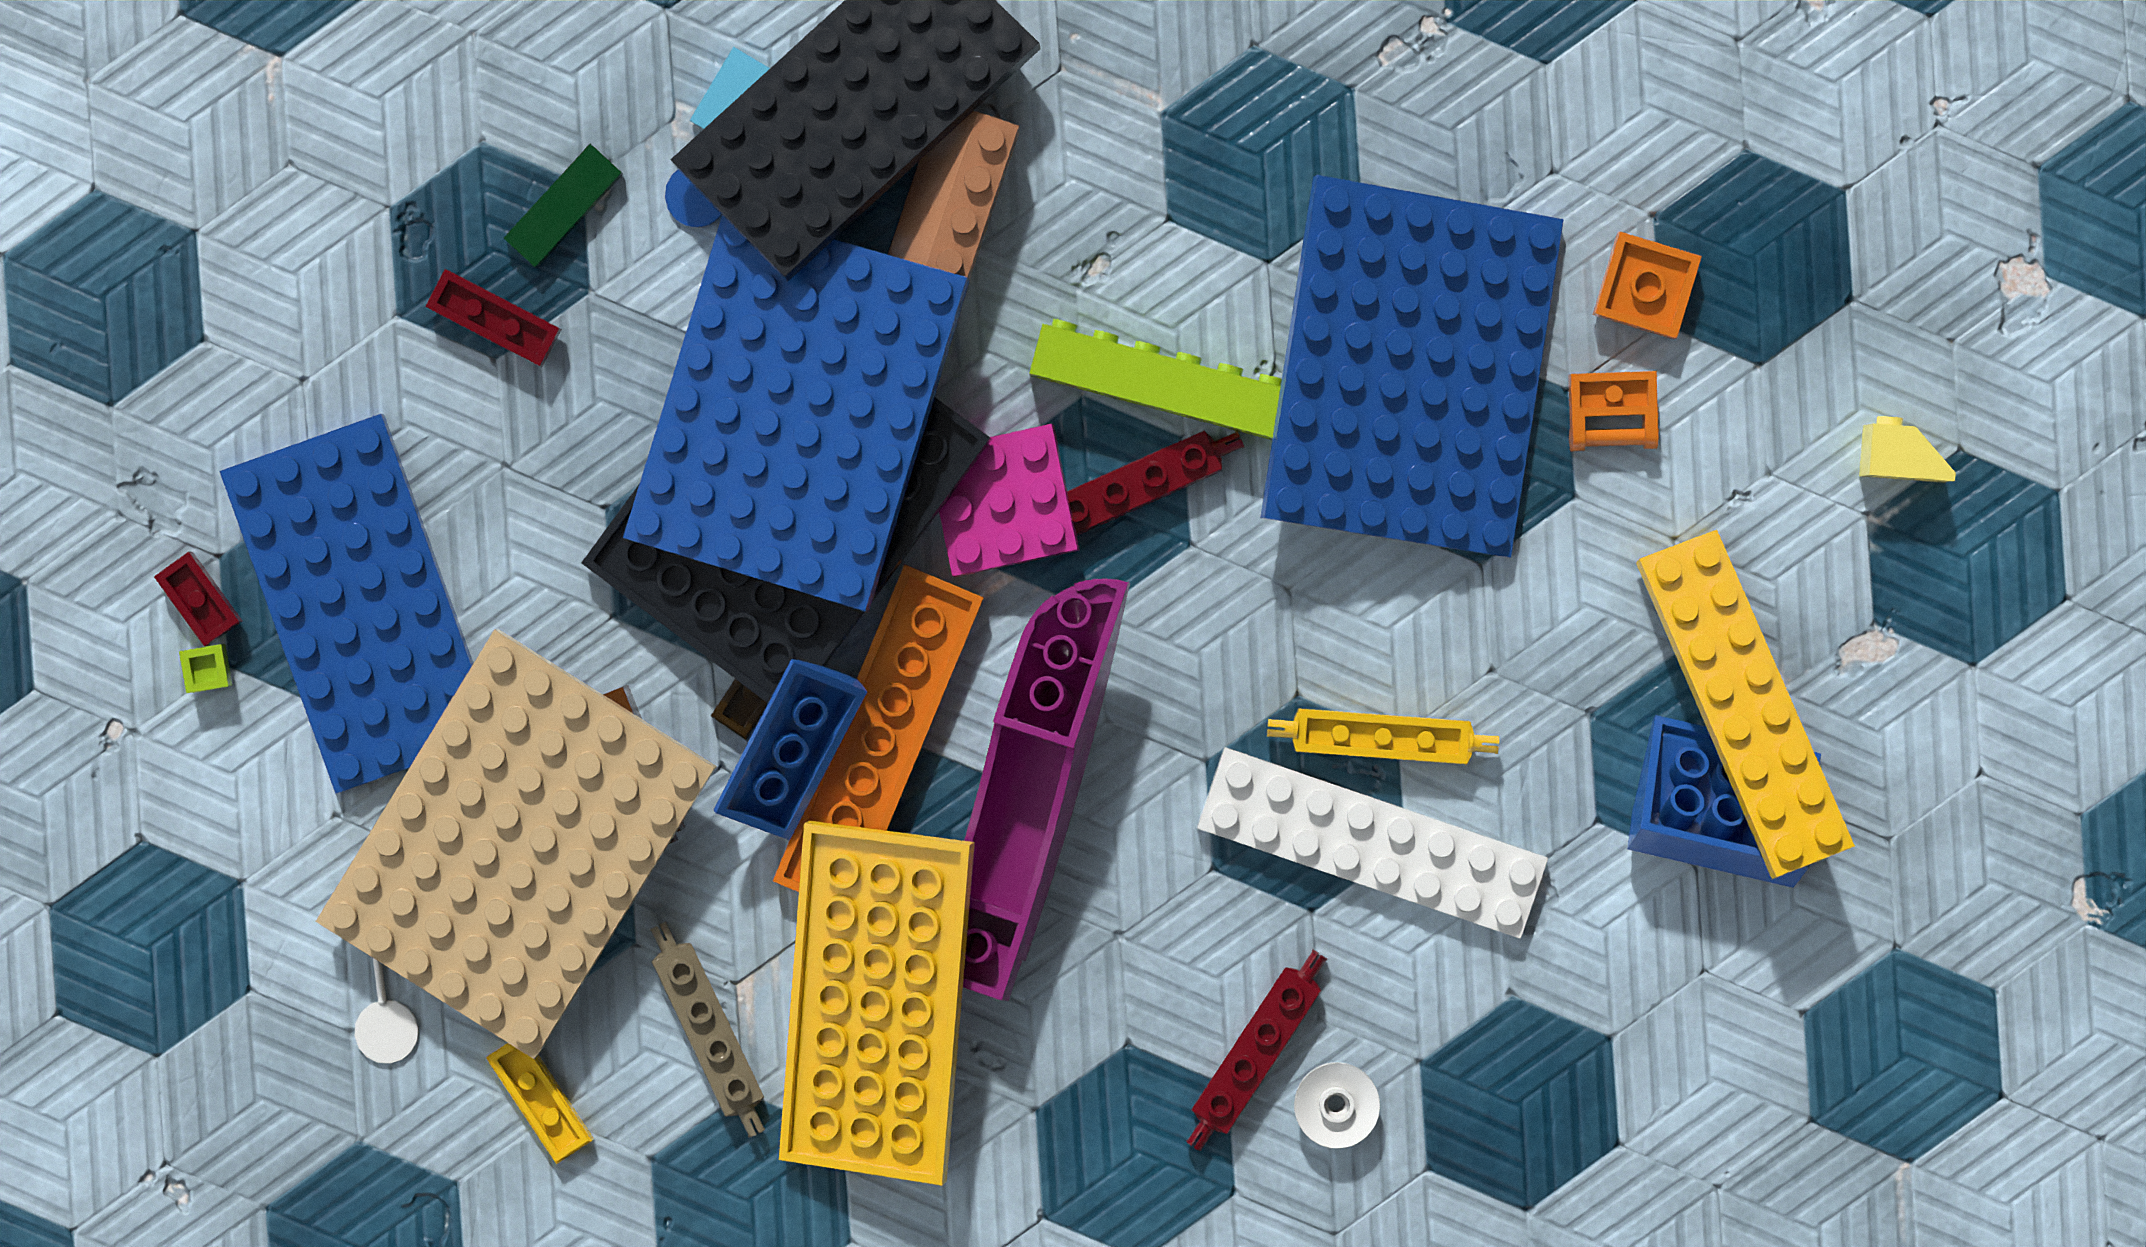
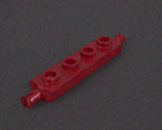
(1149, 479)
(1256, 1050)

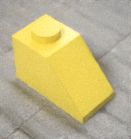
(1900, 453)

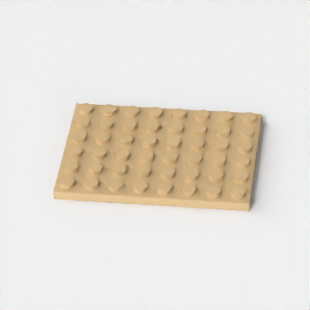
(515, 843)

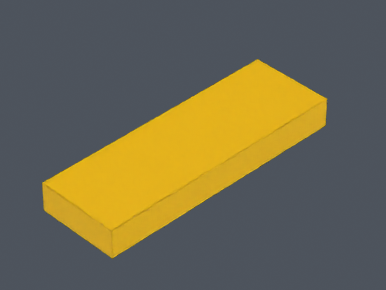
(541, 1101)

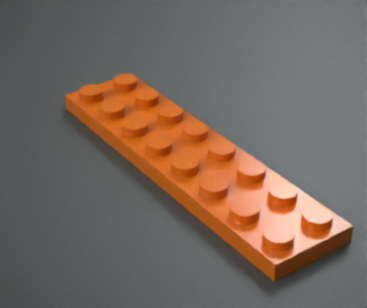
(905, 684)

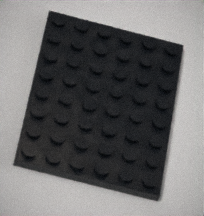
(758, 625)

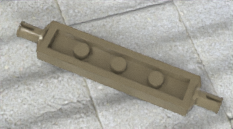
(707, 1029)

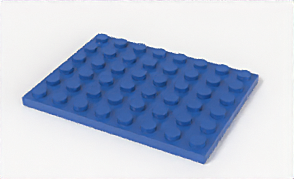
(1411, 367)
(797, 415)

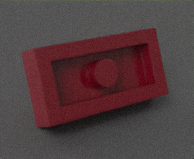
(198, 598)

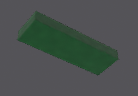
(563, 206)

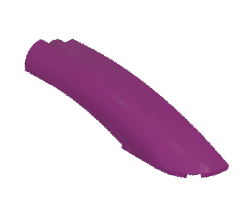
(1036, 774)

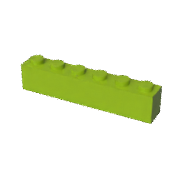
(1155, 380)

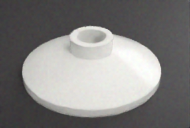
(1342, 1126)

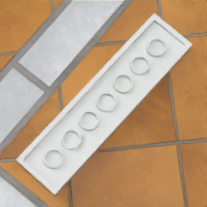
(1372, 842)

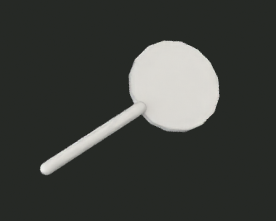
(385, 1028)

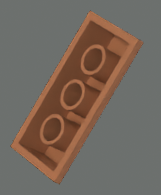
(955, 195)

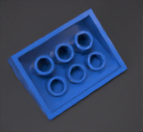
(1689, 806)

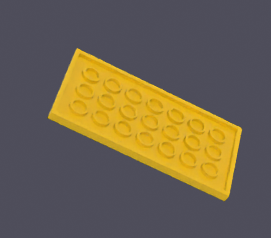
(876, 1001)

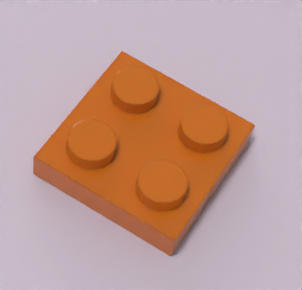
(1647, 285)

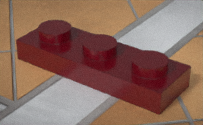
(493, 317)

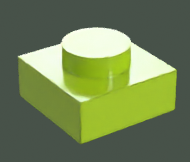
(205, 668)

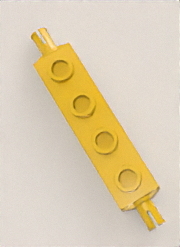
(1382, 736)

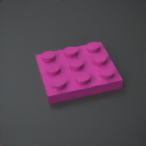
(1010, 505)

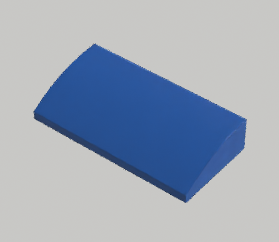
(791, 748)

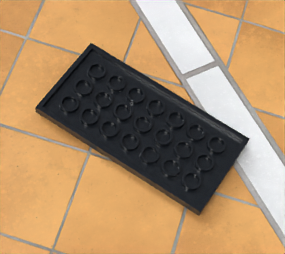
(849, 117)

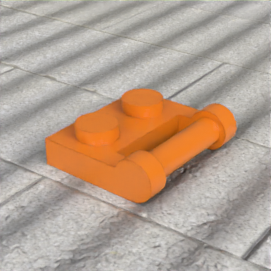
(1613, 396)

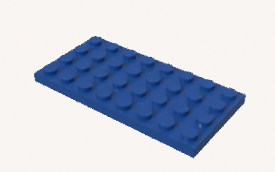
(352, 595)

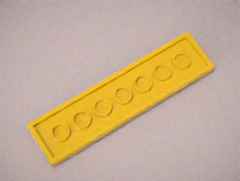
(1744, 704)

